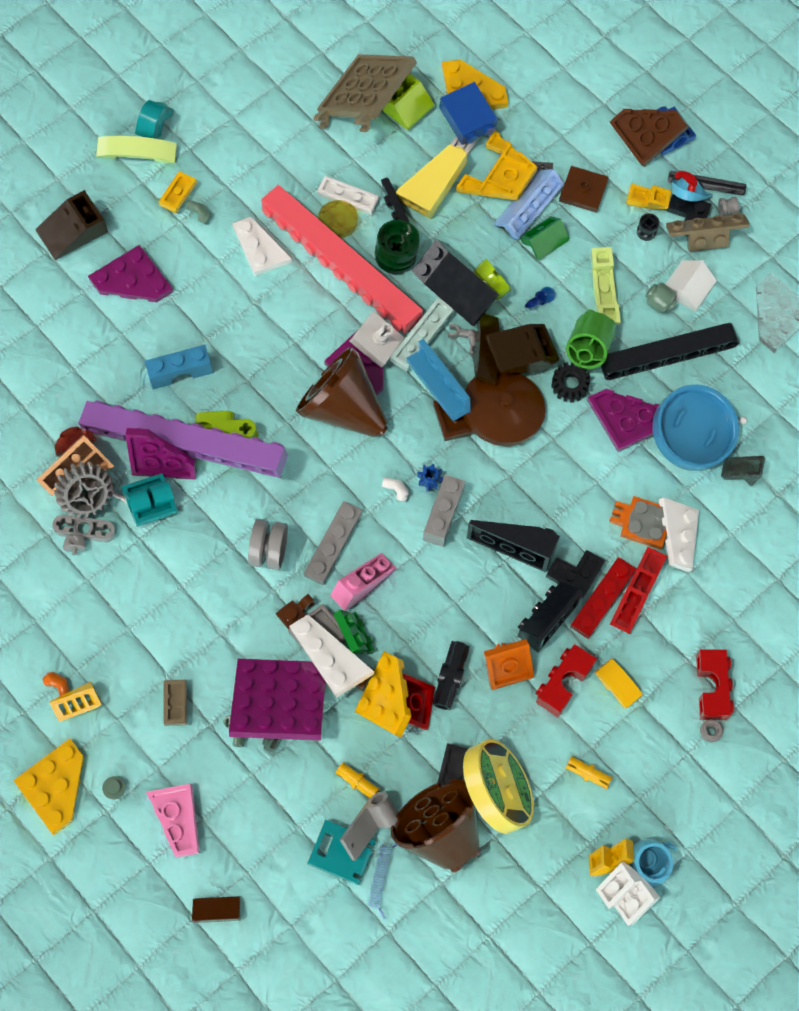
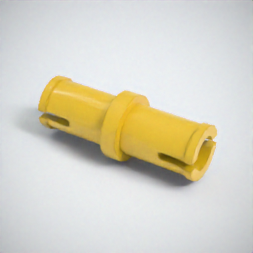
(589, 772)
(357, 780)

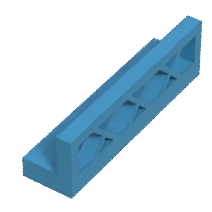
(439, 381)

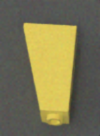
(432, 183)

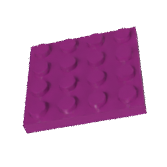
(277, 700)

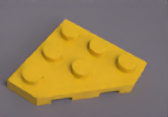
(459, 74)
(386, 696)
(54, 785)

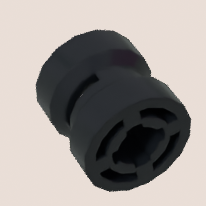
(647, 227)

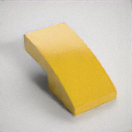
(648, 198)
(619, 683)
(606, 859)

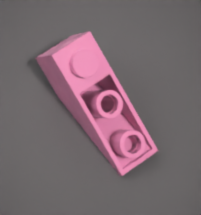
(361, 581)

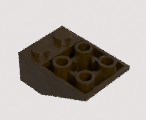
(71, 225)
(523, 349)

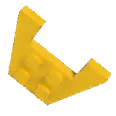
(507, 177)

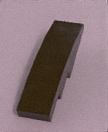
(484, 363)

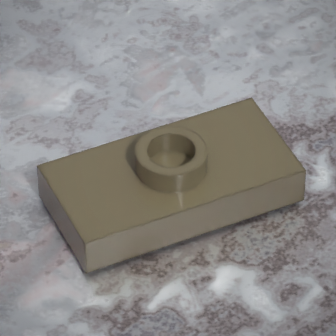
(175, 702)

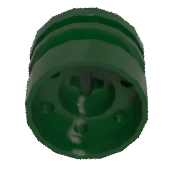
(396, 246)

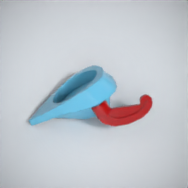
(688, 187)

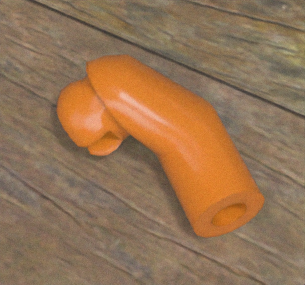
(57, 681)

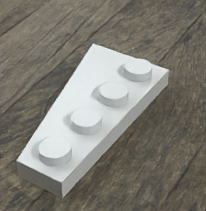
(331, 658)

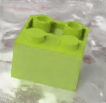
(409, 103)

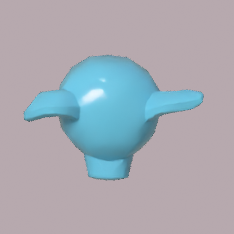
(652, 859)

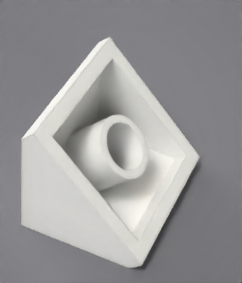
(691, 283)

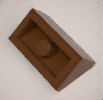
(216, 909)

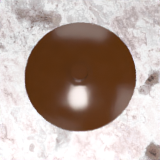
(505, 411)

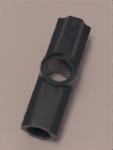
(450, 675)

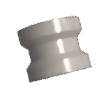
(728, 207)

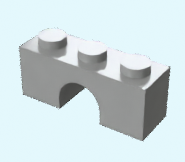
(443, 510)

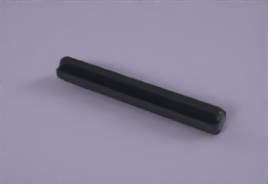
(715, 184)

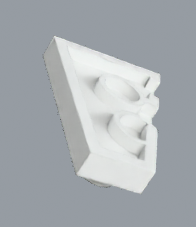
(259, 248)
(681, 533)

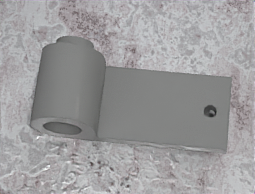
(376, 814)

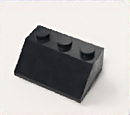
(549, 615)

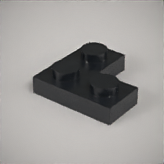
(688, 209)
(579, 576)

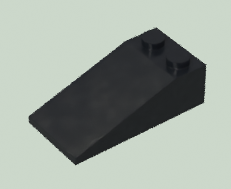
(455, 282)
(521, 542)

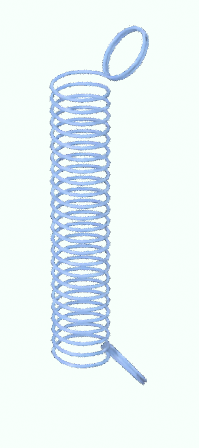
(379, 909)

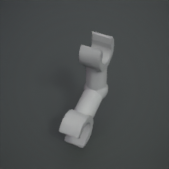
(470, 334)

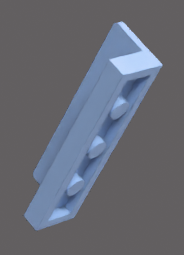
(530, 204)

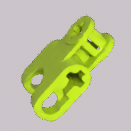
(226, 422)

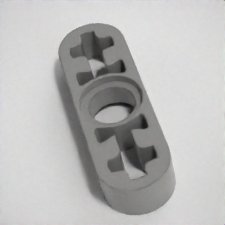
(100, 525)

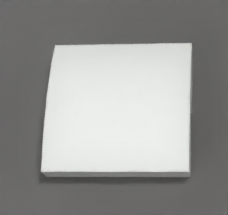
(627, 893)

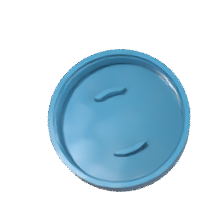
(695, 427)

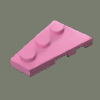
(178, 818)

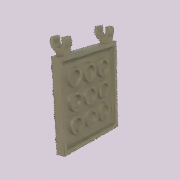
(365, 88)

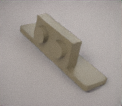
(707, 232)

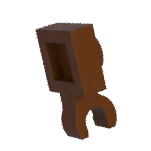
(293, 612)

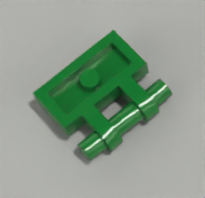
(354, 632)

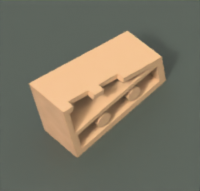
(81, 451)

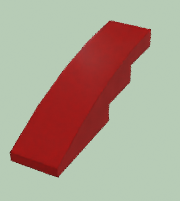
(638, 590)

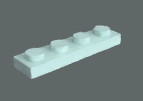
(425, 329)

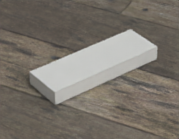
(358, 198)

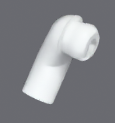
(397, 485)

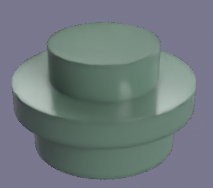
(114, 787)

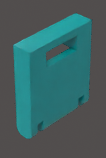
(337, 860)

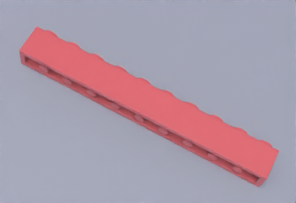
(341, 259)

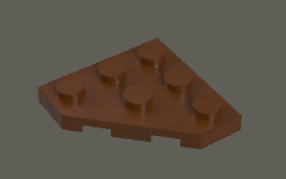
(648, 131)

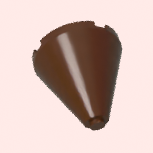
(345, 398)

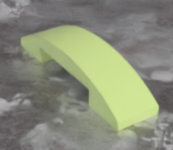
(136, 147)
(604, 284)

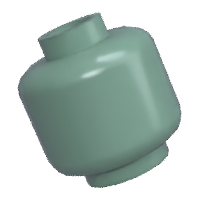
(661, 297)

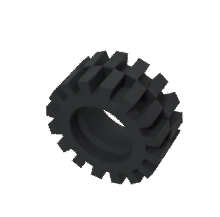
(570, 393)

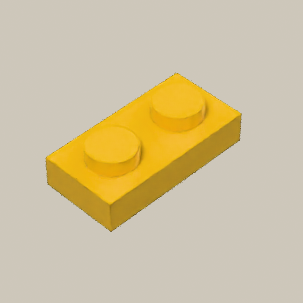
(177, 192)

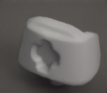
(74, 543)

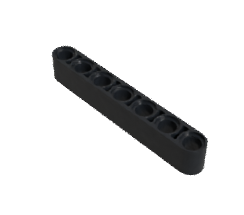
(669, 351)

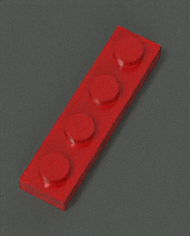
(603, 598)

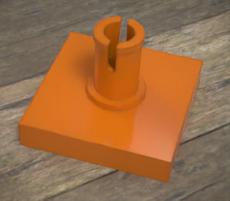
(508, 664)

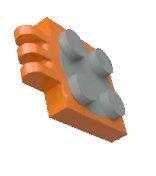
(640, 522)

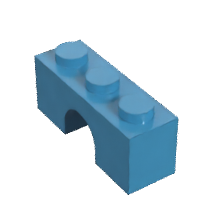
(189, 361)

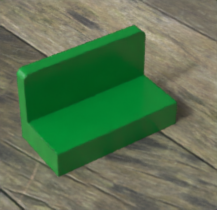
(546, 237)

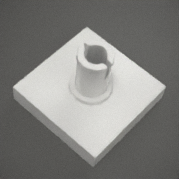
(377, 339)

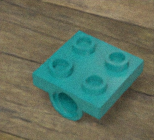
(149, 499)

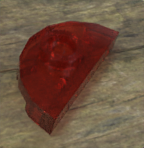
(69, 437)

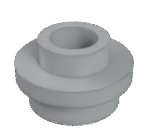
(716, 726)

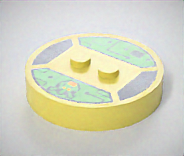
(498, 786)

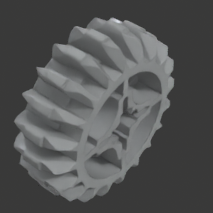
(69, 496)

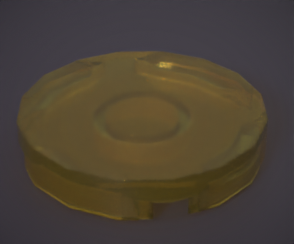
(339, 217)

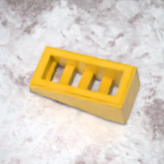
(72, 695)

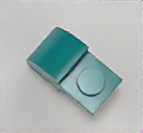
(151, 119)

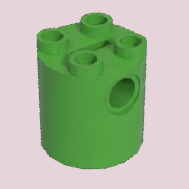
(590, 340)

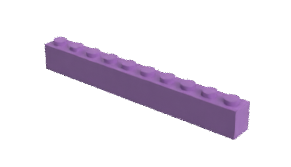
(191, 439)

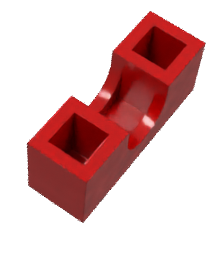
(575, 664)
(715, 665)

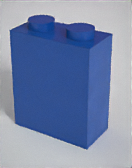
(468, 113)

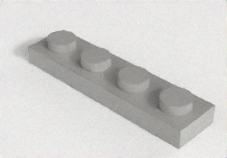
(333, 543)

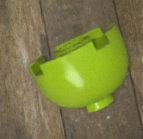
(490, 274)

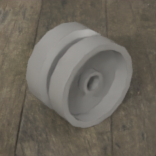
(267, 544)

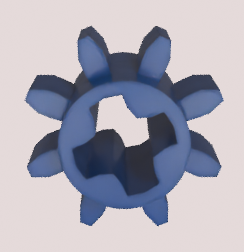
(432, 472)

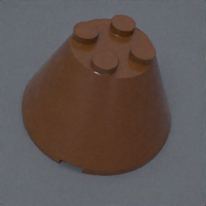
(440, 825)

